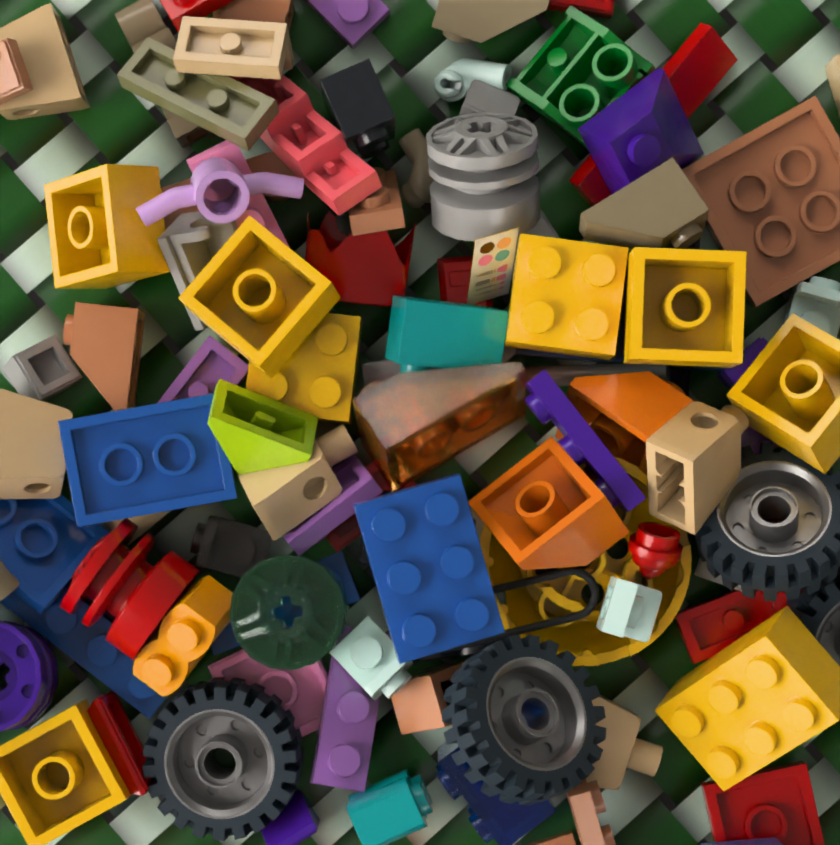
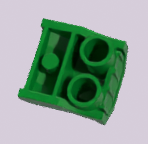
(578, 73)

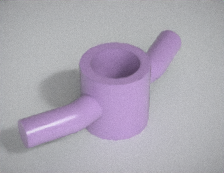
(227, 209)

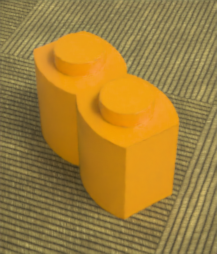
(184, 636)

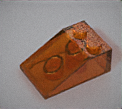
(434, 415)

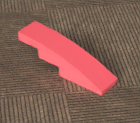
(314, 147)

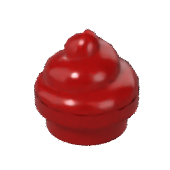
(655, 548)

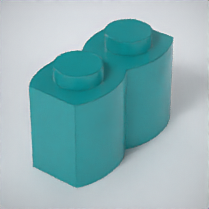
(390, 809)

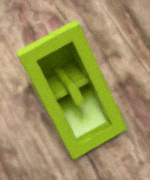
(259, 430)

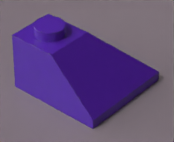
(640, 133)

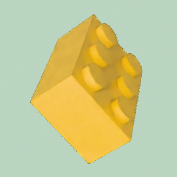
(754, 699)

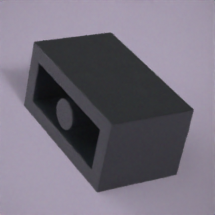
(359, 109)

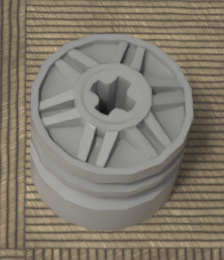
(483, 175)

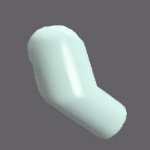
(456, 79)

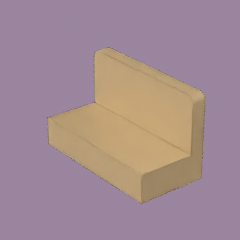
(233, 48)

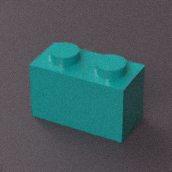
(444, 334)

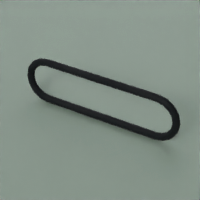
(545, 623)

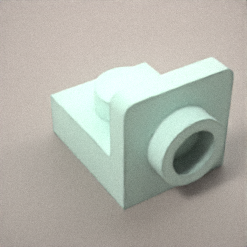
(817, 303)
(629, 610)
(372, 660)

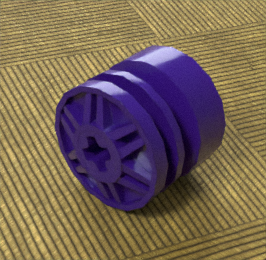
(31, 676)

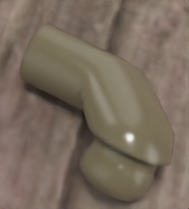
(417, 190)

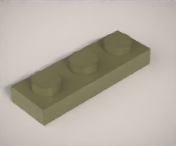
(204, 99)

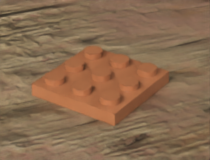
(776, 199)

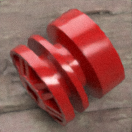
(128, 587)

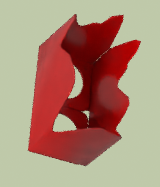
(360, 266)

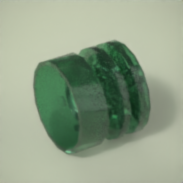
(312, 634)

